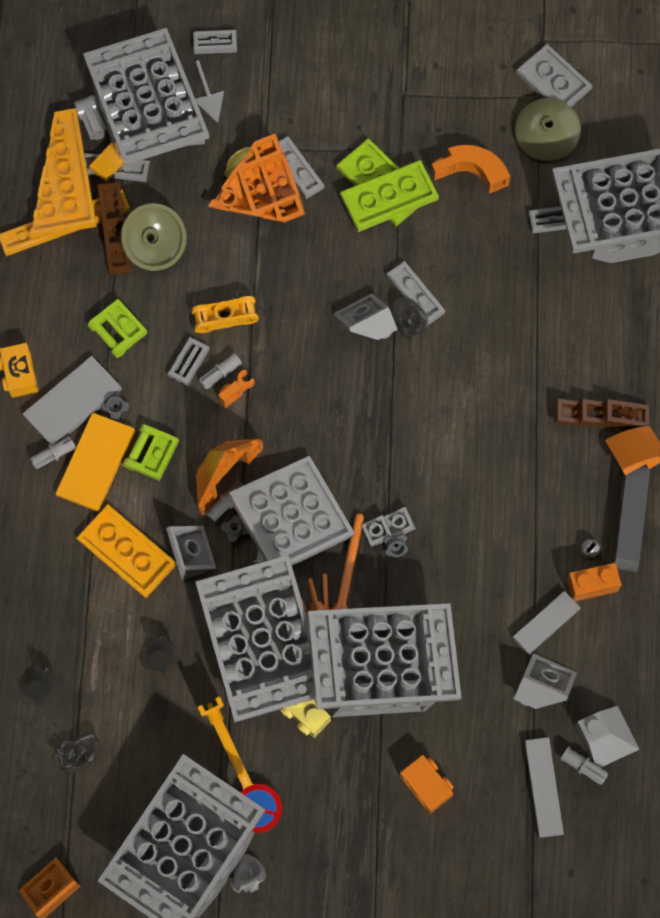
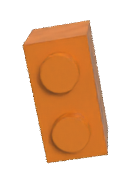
(594, 582)
(427, 784)

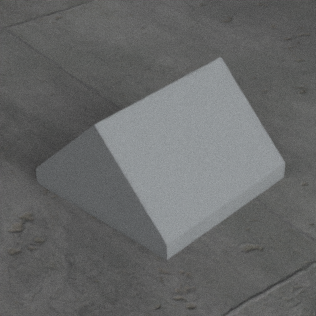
(191, 550)

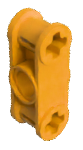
(212, 312)

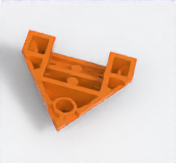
(262, 185)
(218, 463)

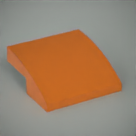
(635, 448)

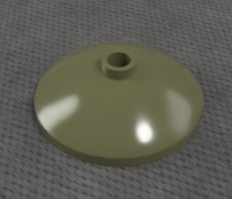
(547, 143)
(167, 235)

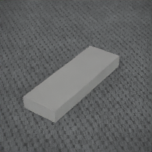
(303, 174)
(411, 287)
(546, 623)

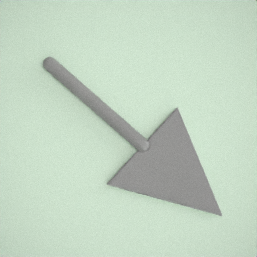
(211, 102)

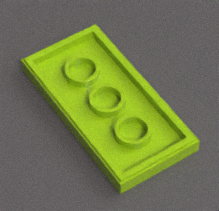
(366, 164)
(389, 195)

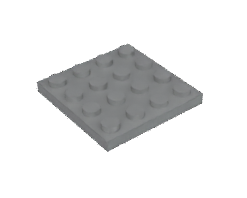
(291, 513)

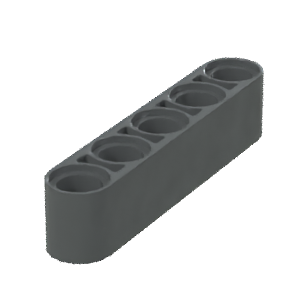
(631, 519)

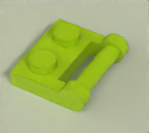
(123, 323)
(157, 456)

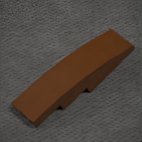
(112, 220)
(601, 414)

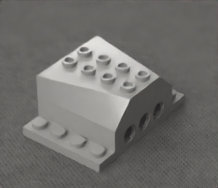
(145, 97)
(612, 206)
(259, 637)
(383, 659)
(183, 844)

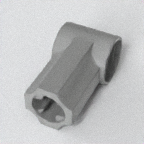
(89, 113)

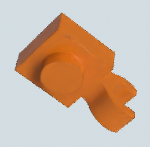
(233, 391)

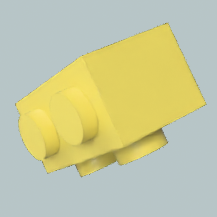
(310, 719)

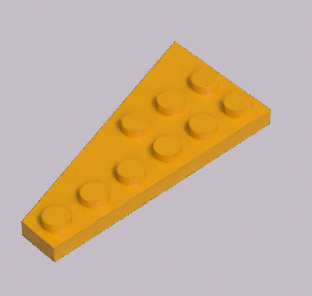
(64, 186)

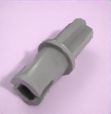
(220, 371)
(52, 453)
(584, 766)

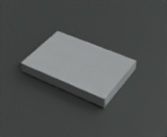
(553, 77)

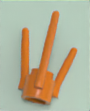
(317, 605)

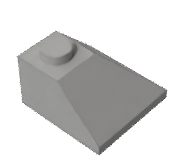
(368, 318)
(544, 683)
(606, 736)

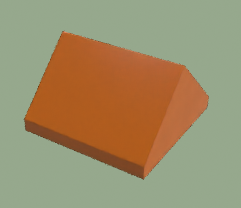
(49, 888)

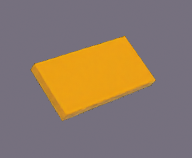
(95, 462)
(126, 551)

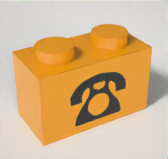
(18, 370)

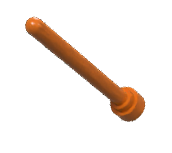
(349, 564)

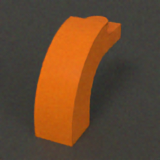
(474, 160)

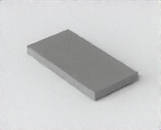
(72, 401)

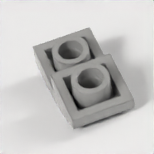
(392, 524)

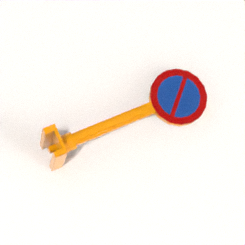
(258, 793)

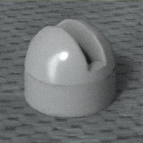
(594, 552)

